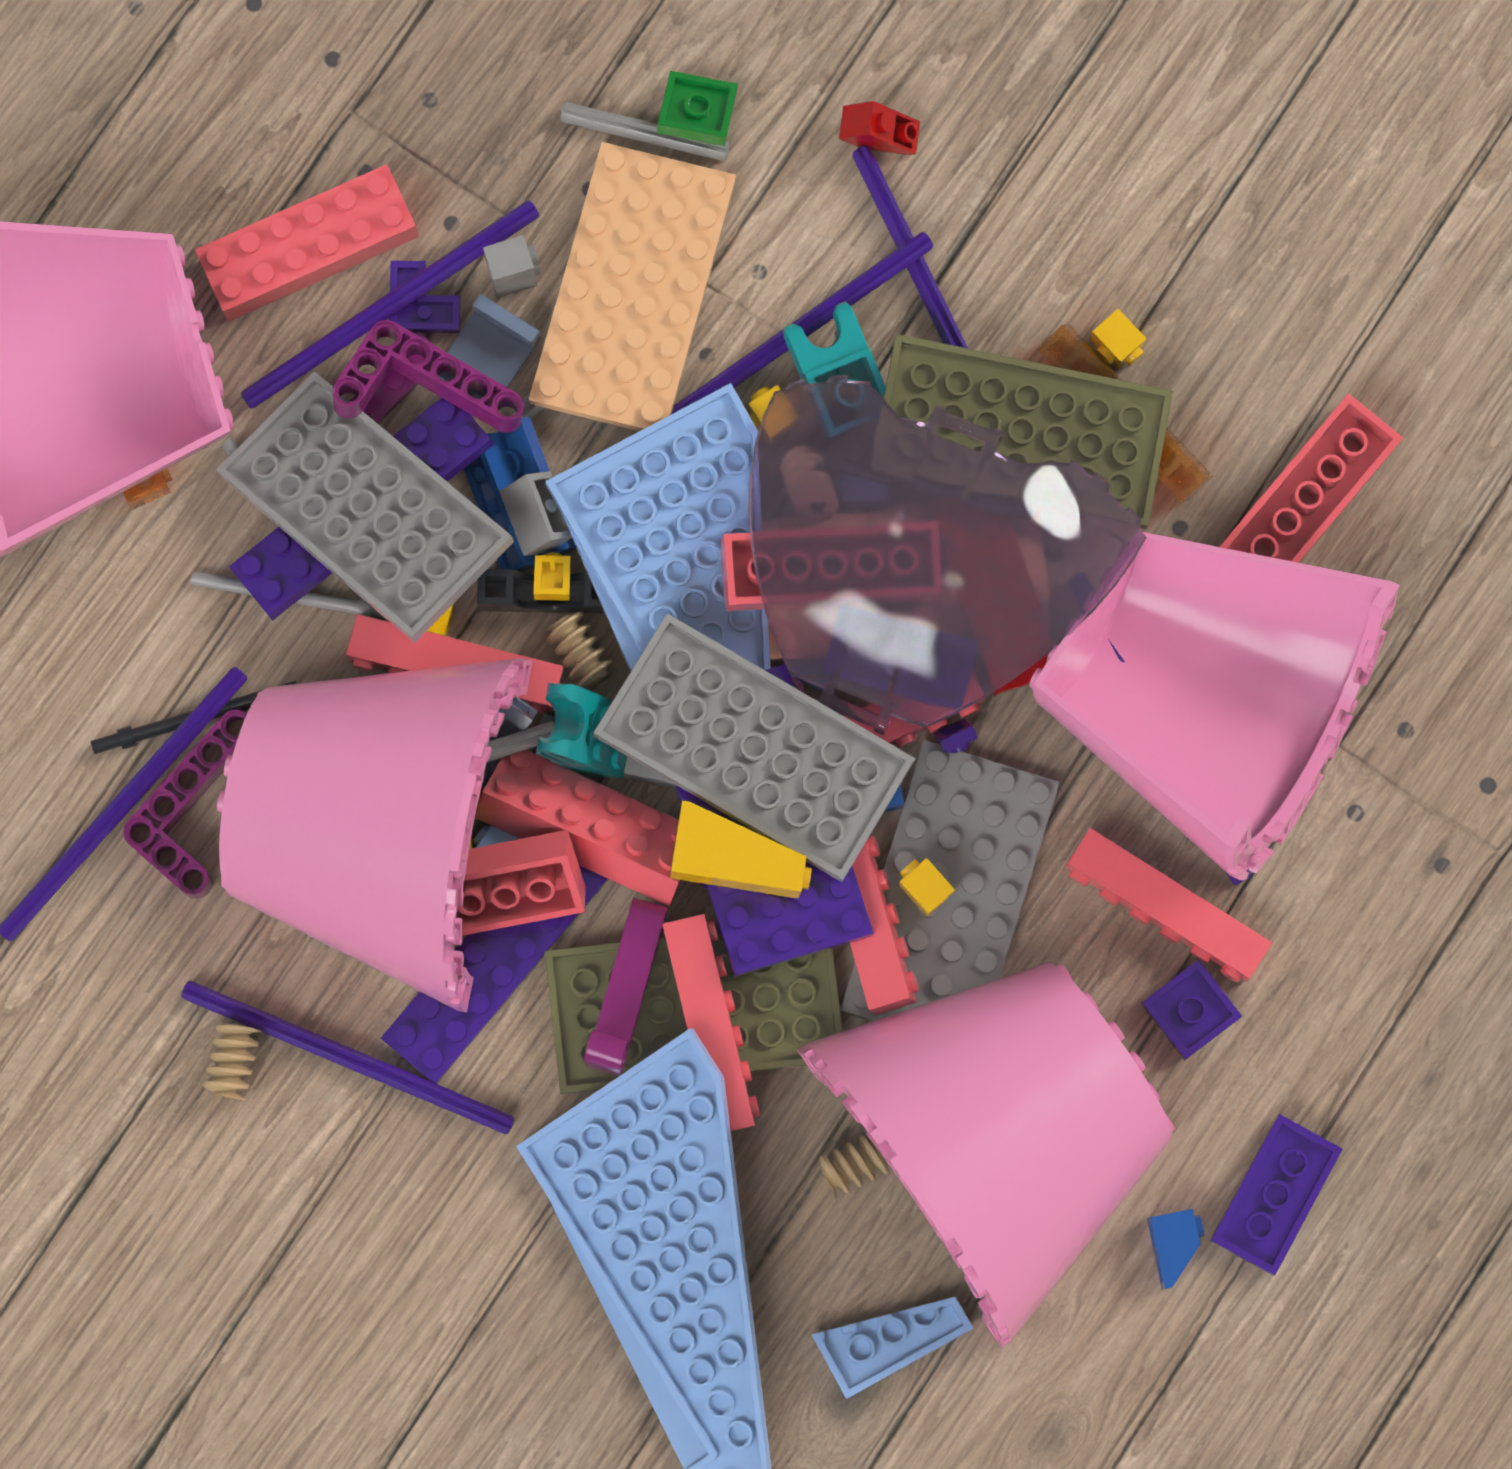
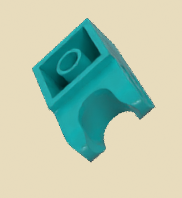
(846, 355)
(572, 738)

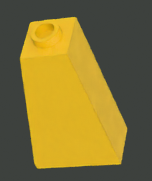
(732, 856)

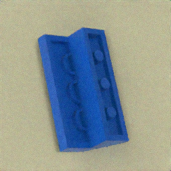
(502, 464)

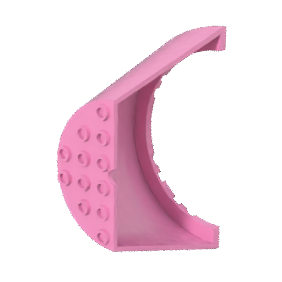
(95, 371)
(1223, 689)
(361, 811)
(1004, 1124)

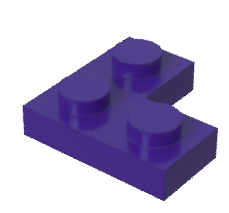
(427, 312)

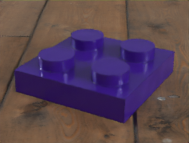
(1191, 1009)

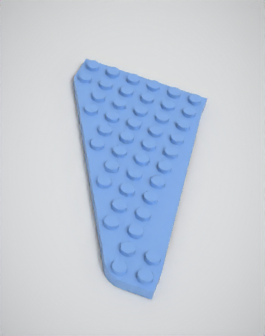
(654, 523)
(657, 1224)

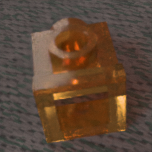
(152, 490)

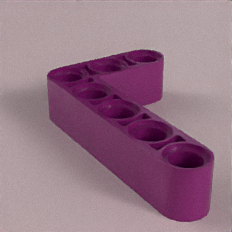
(425, 374)
(183, 801)
(626, 988)

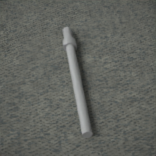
(310, 599)

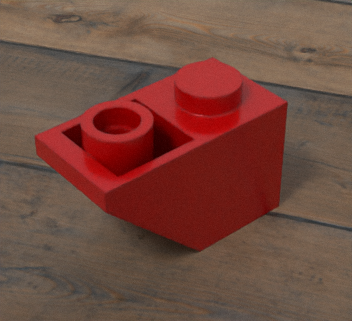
(879, 128)

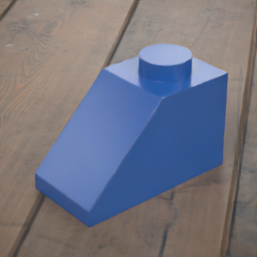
(1174, 1243)

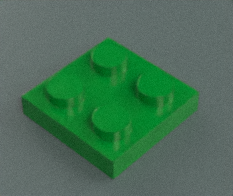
(697, 108)

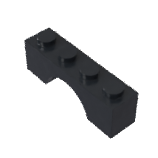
(514, 592)

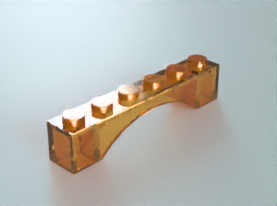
(1178, 466)

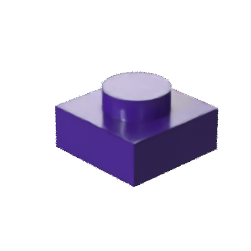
(955, 736)

